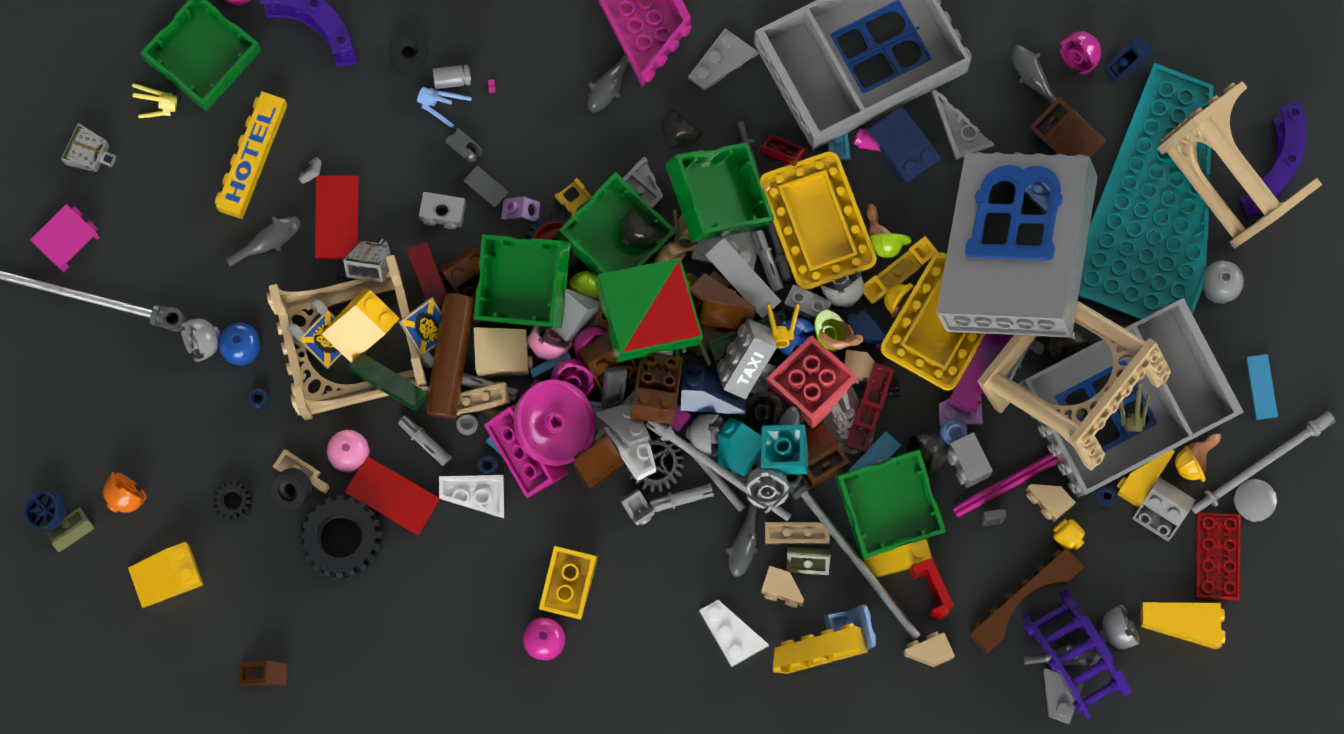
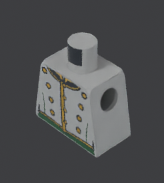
(87, 150)
(368, 261)

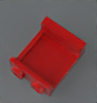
(937, 586)

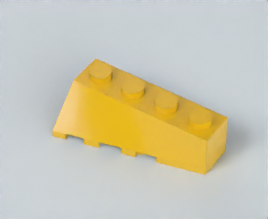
(819, 650)

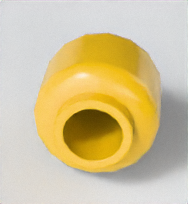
(1069, 534)

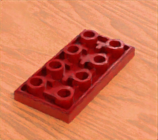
(336, 216)
(392, 495)
(1217, 556)

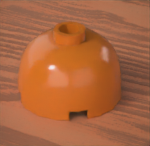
(122, 494)

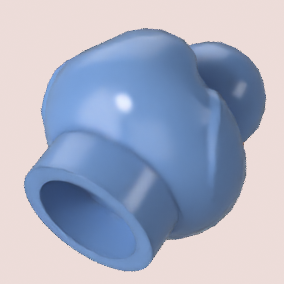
(952, 430)

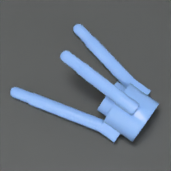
(429, 97)

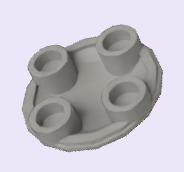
(1255, 500)

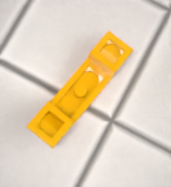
(899, 270)

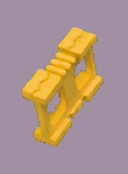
(583, 197)

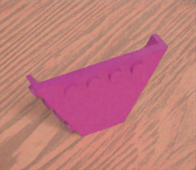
(647, 31)

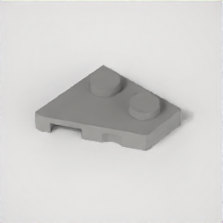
(644, 183)
(619, 423)
(1058, 696)

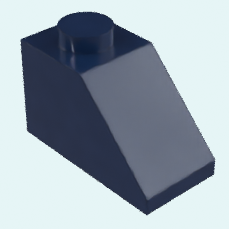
(1129, 59)
(866, 326)

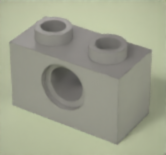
(432, 202)
(809, 303)

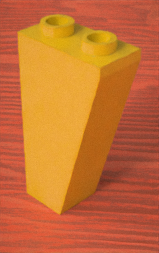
(1187, 621)

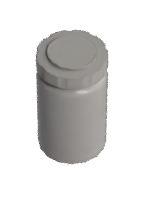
(451, 76)

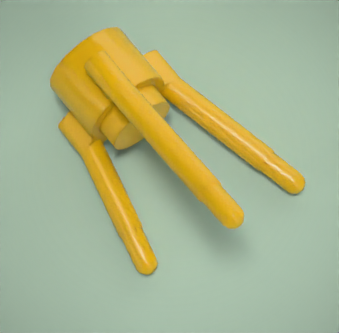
(780, 333)

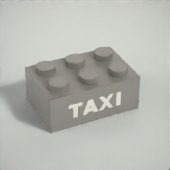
(746, 358)

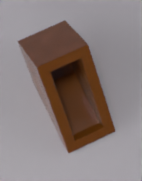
(263, 673)

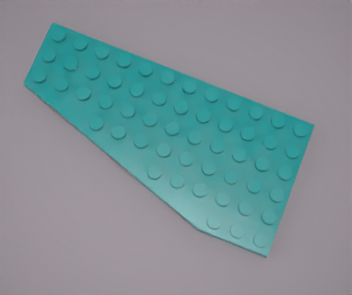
(1150, 221)

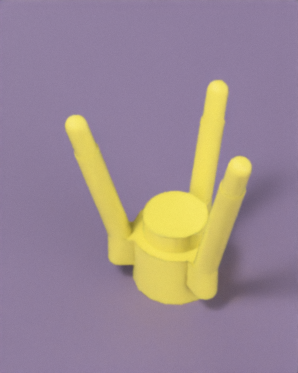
(166, 101)

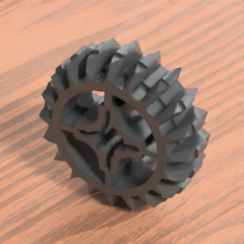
(669, 476)

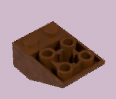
(1067, 130)
(463, 272)
(720, 305)
(600, 355)
(657, 388)
(824, 454)
(597, 463)

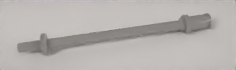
(1312, 429)
(667, 433)

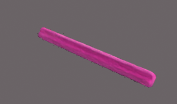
(1005, 485)

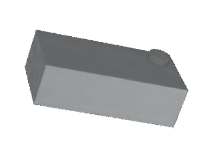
(742, 276)

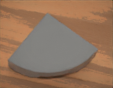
(311, 172)

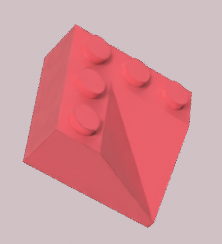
(811, 381)

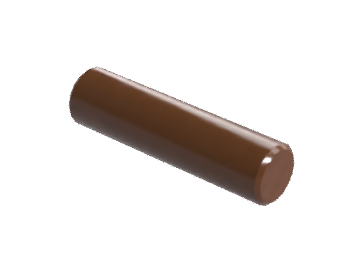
(450, 356)

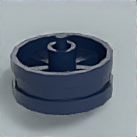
(56, 510)

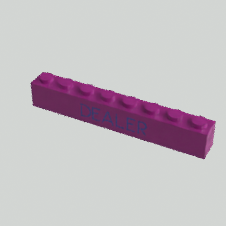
(968, 391)

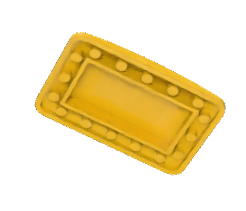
(818, 221)
(921, 341)

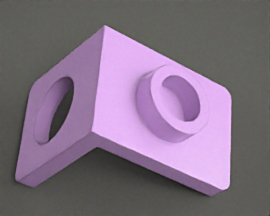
(518, 208)

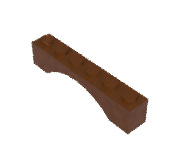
(1058, 572)

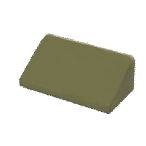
(71, 529)
(808, 560)

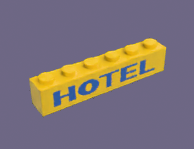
(251, 155)

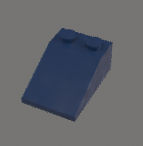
(903, 145)
(704, 392)

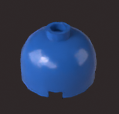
(802, 332)
(239, 344)

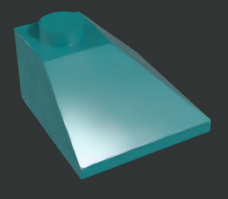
(738, 446)
(785, 449)

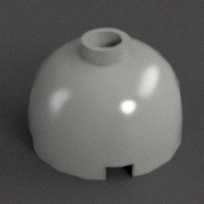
(1222, 281)
(844, 291)
(200, 338)
(704, 433)
(767, 487)
(1119, 629)

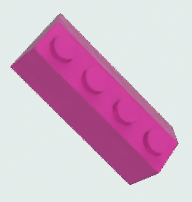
(529, 473)

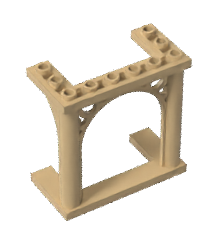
(1213, 129)
(292, 303)
(1081, 435)

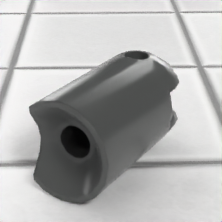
(464, 145)

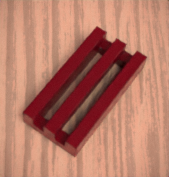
(780, 152)

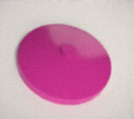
(554, 422)

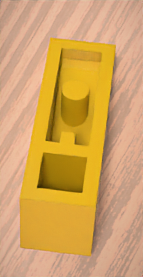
(1140, 482)
(898, 559)

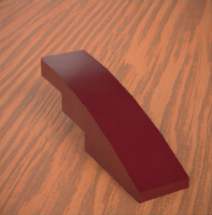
(427, 273)
(869, 407)

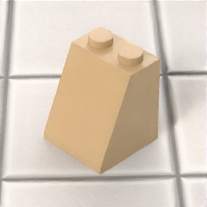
(501, 352)

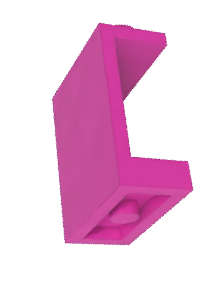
(64, 236)

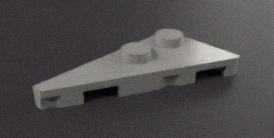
(959, 131)

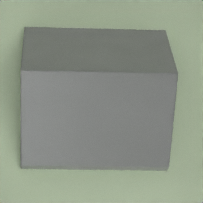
(578, 314)

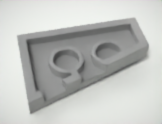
(722, 58)

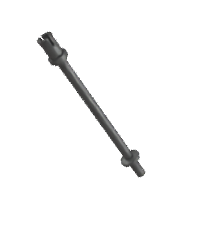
(780, 259)

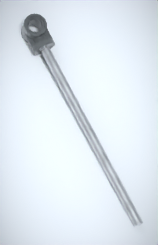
(158, 316)
(800, 488)

